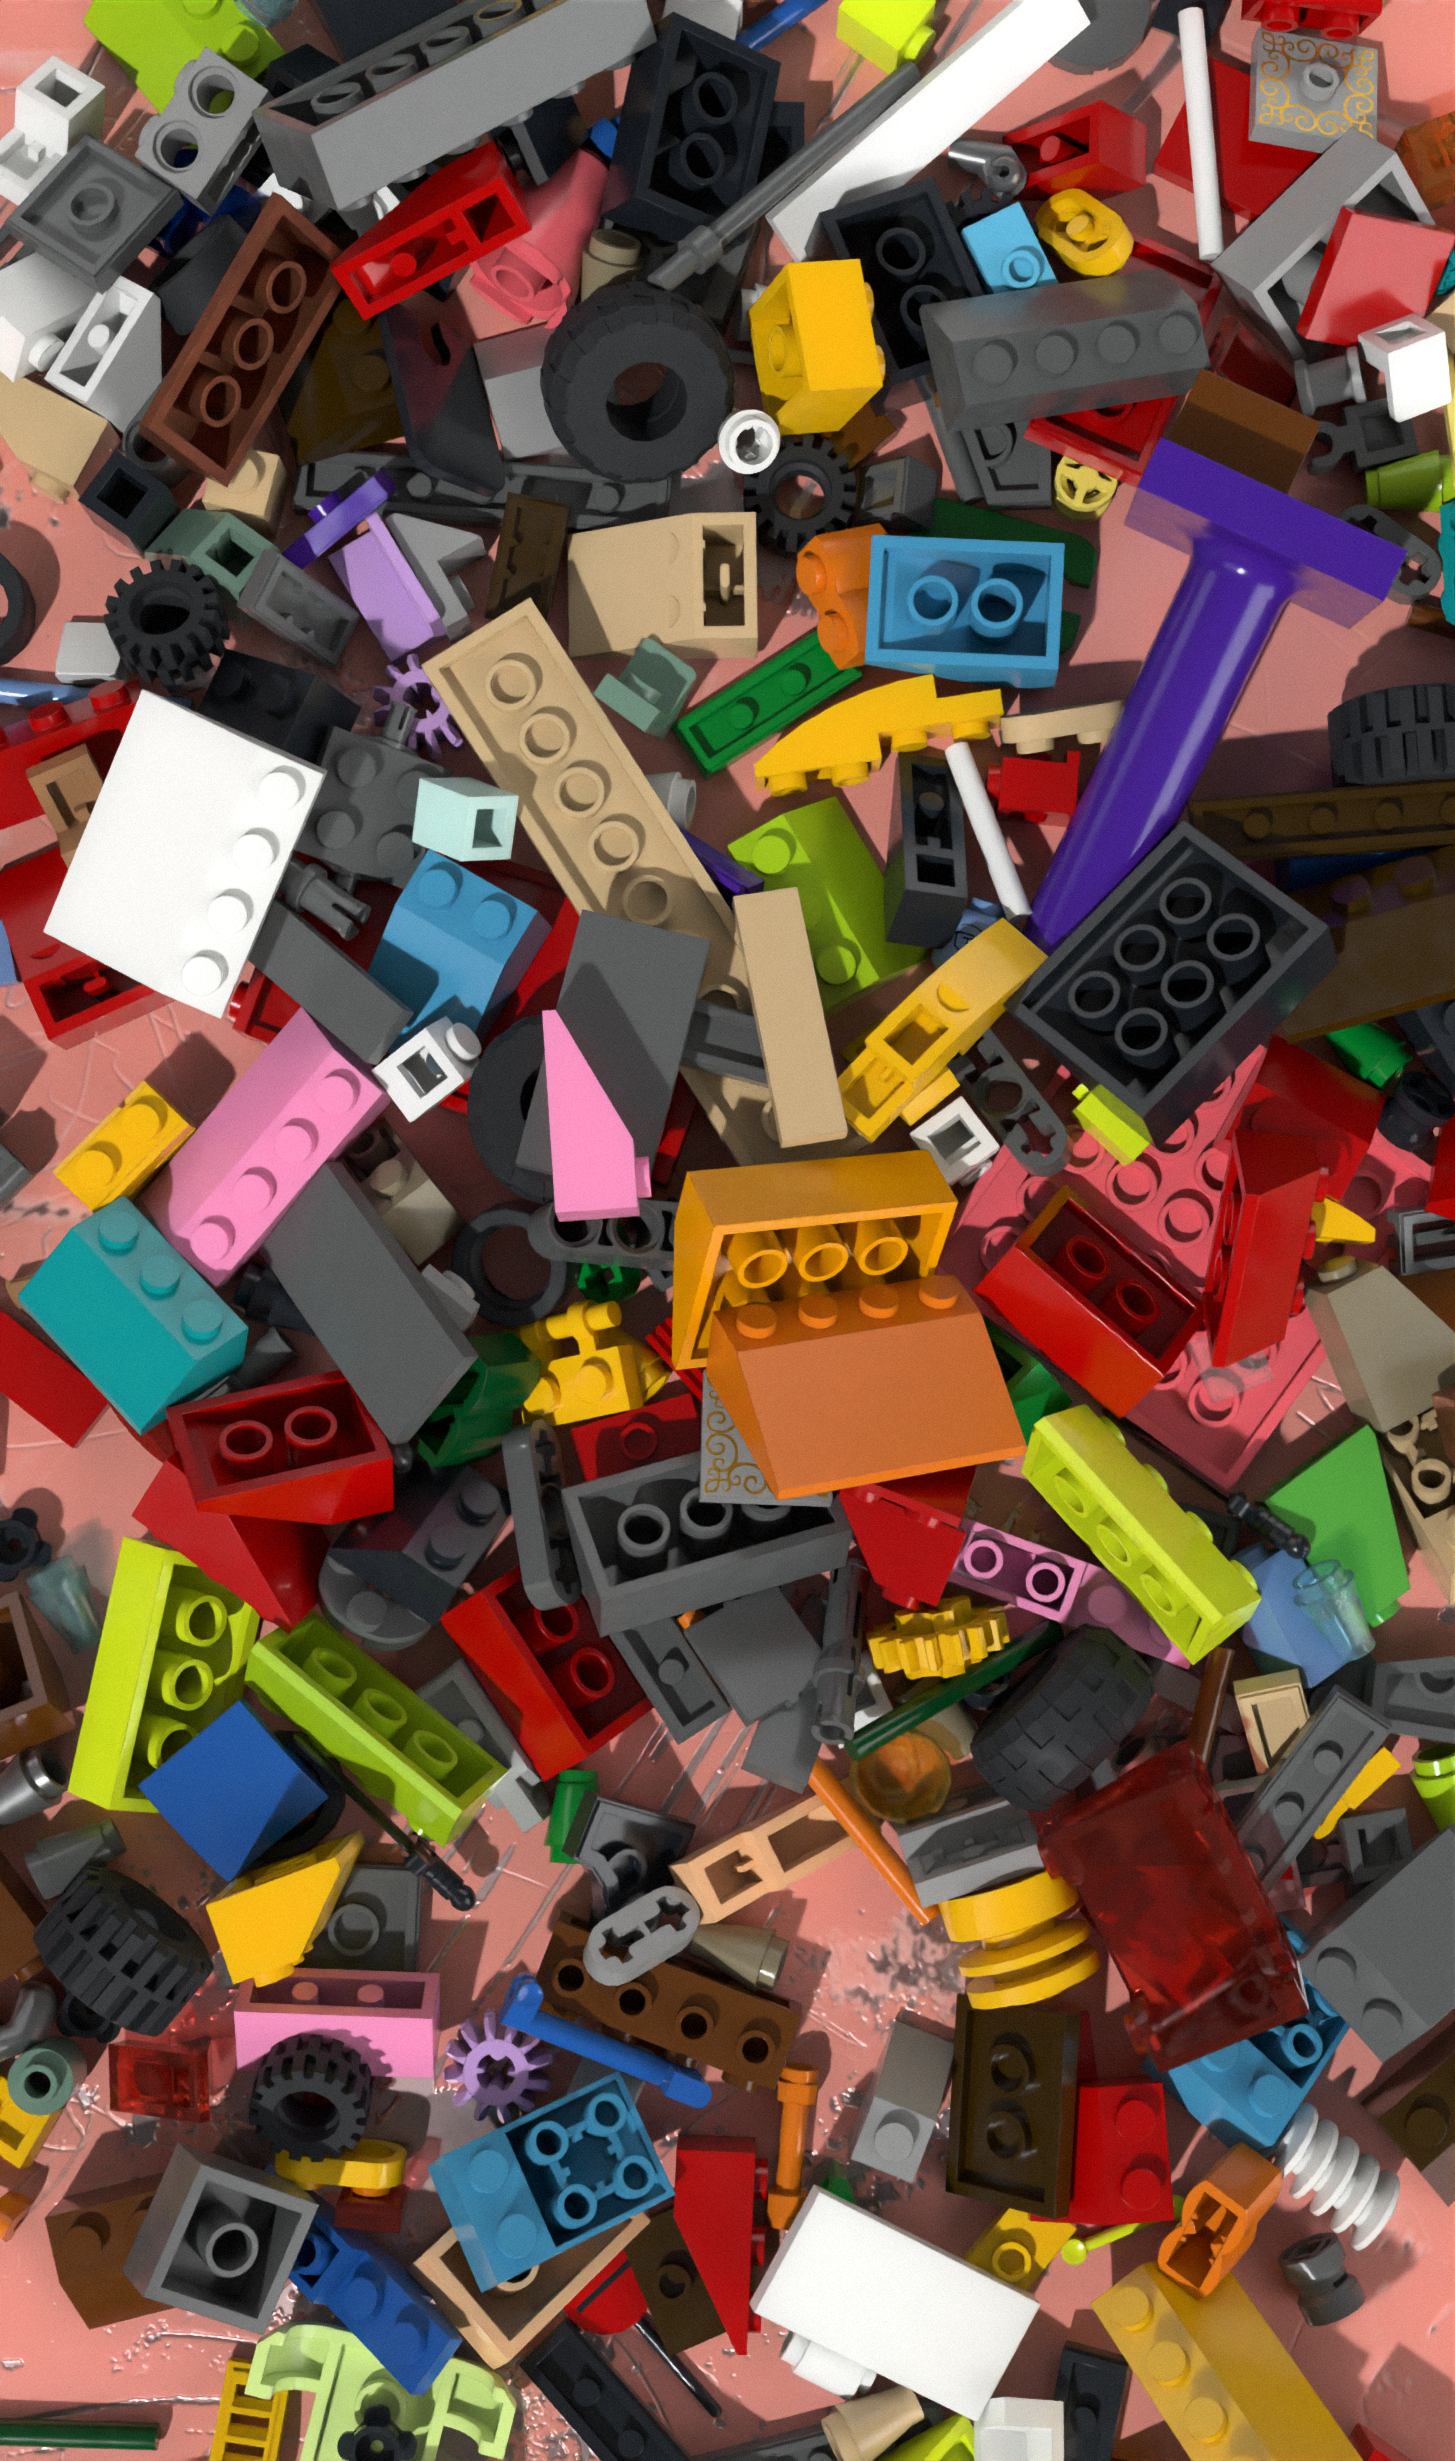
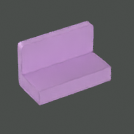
(387, 593)

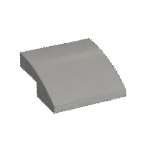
(968, 1845)

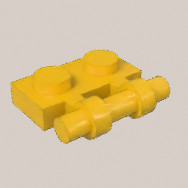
(584, 1385)

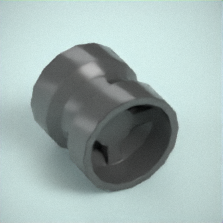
(1321, 2278)

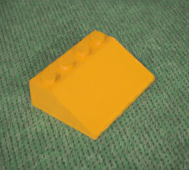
(801, 1232)

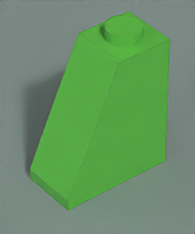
(1347, 1516)

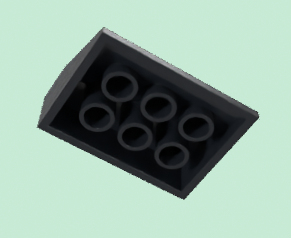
(1173, 982)

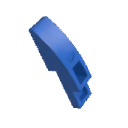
(373, 2299)

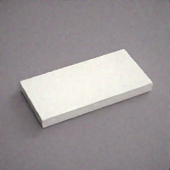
(894, 2303)

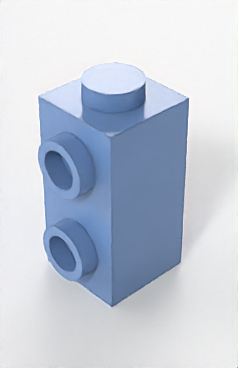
(1278, 1631)

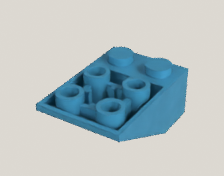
(1259, 2082)
(549, 2180)

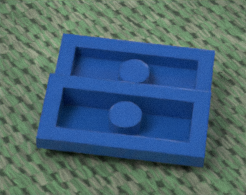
(234, 1790)

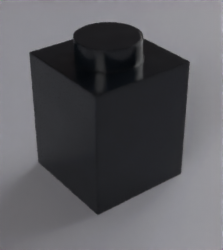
(129, 503)

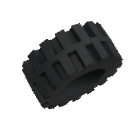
(307, 2127)

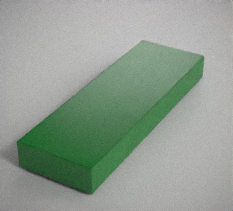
(762, 706)

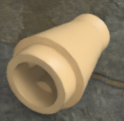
(871, 2423)

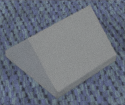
(512, 384)

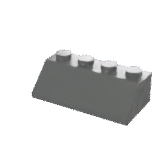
(1063, 348)
(659, 1552)

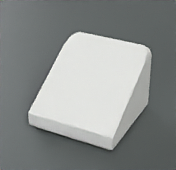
(88, 656)

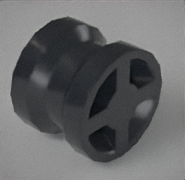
(1415, 1111)

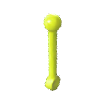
(1076, 2249)

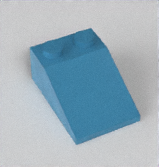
(966, 609)
(455, 948)

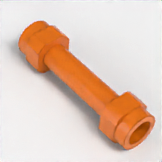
(797, 2091)

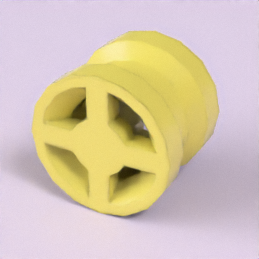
(1075, 505)

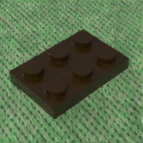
(1013, 2106)

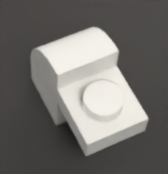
(50, 117)

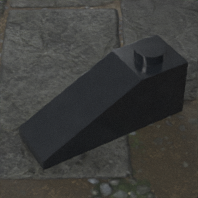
(924, 855)

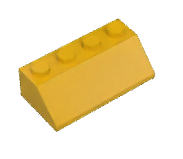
(1218, 2372)

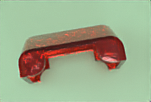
(1178, 1909)

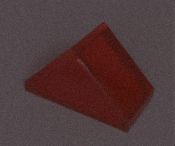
(1246, 362)

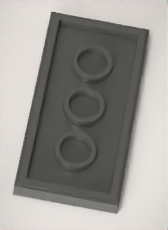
(630, 1014)
(367, 1303)

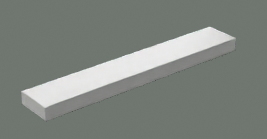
(931, 114)

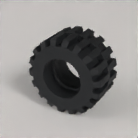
(1394, 736)
(123, 1951)

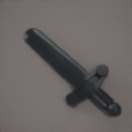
(1256, 1517)
(415, 1849)

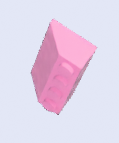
(263, 1147)

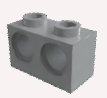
(223, 139)

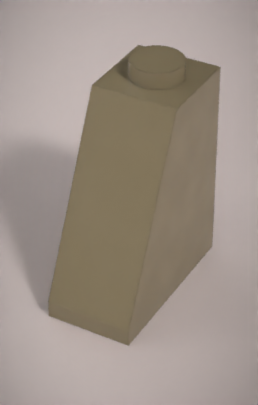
(1379, 1341)

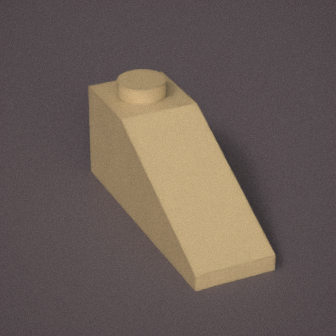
(54, 438)

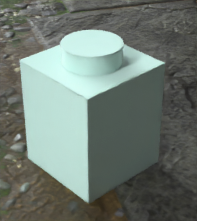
(465, 818)

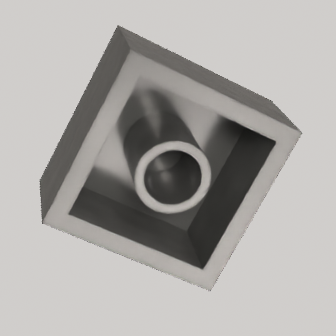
(220, 2239)

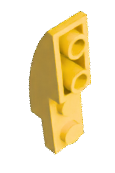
(848, 736)
(934, 1025)

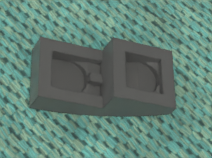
(1357, 1848)

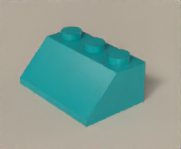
(134, 1315)

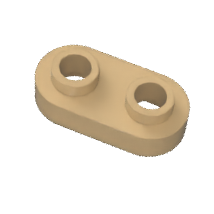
(1037, 729)

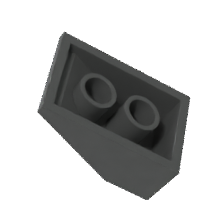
(1391, 1950)

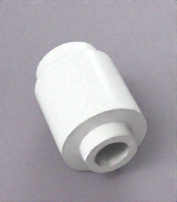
(825, 2367)

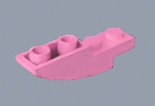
(1056, 1588)

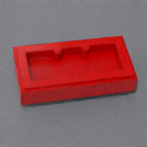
(637, 1438)

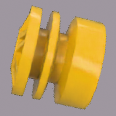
(1022, 1946)

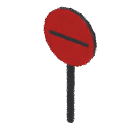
(614, 2304)

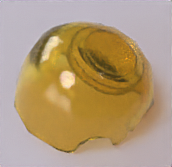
(903, 1778)

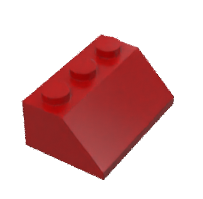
(1260, 1242)
(1092, 1302)
(546, 1672)

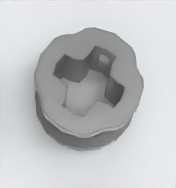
(1330, 381)

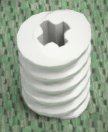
(1336, 2174)

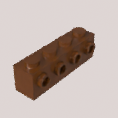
(675, 2005)

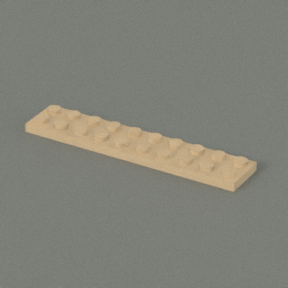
(605, 833)

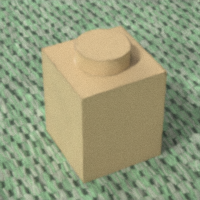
(254, 493)

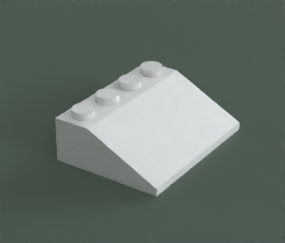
(184, 853)

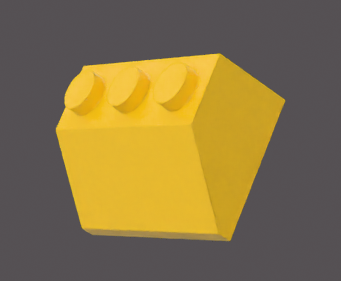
(280, 1908)

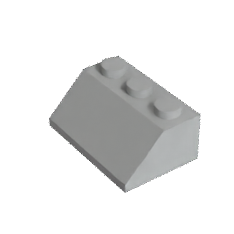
(1280, 252)

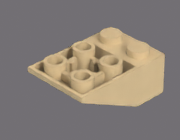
(665, 580)
(1423, 1491)

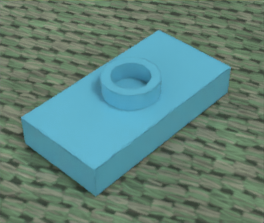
(1007, 252)

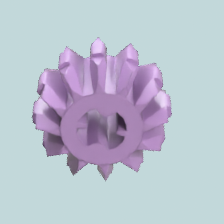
(411, 689)
(497, 2088)

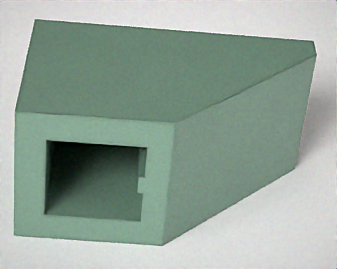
(219, 546)

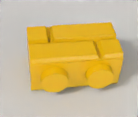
(126, 1149)

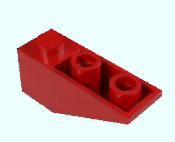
(715, 2216)

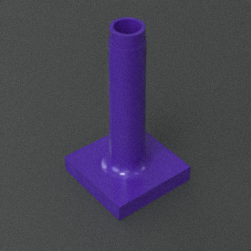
(1246, 562)

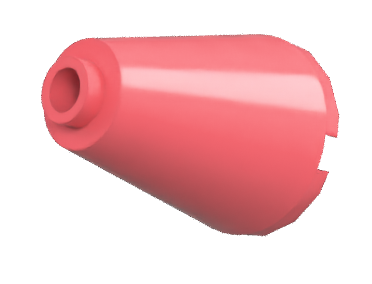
(543, 267)

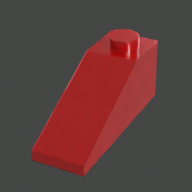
(435, 231)

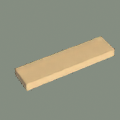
(789, 1017)

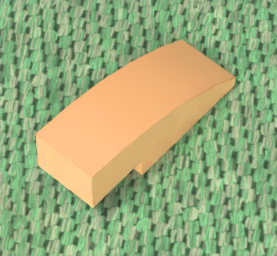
(764, 1855)

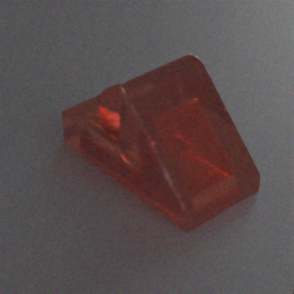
(162, 2079)

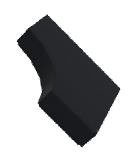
(624, 1850)

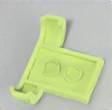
(351, 2379)

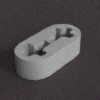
(649, 1947)

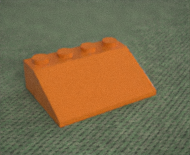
(863, 1385)

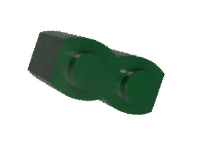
(481, 1404)

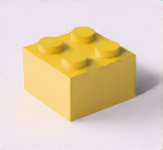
(816, 346)

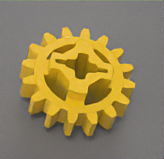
(938, 1638)

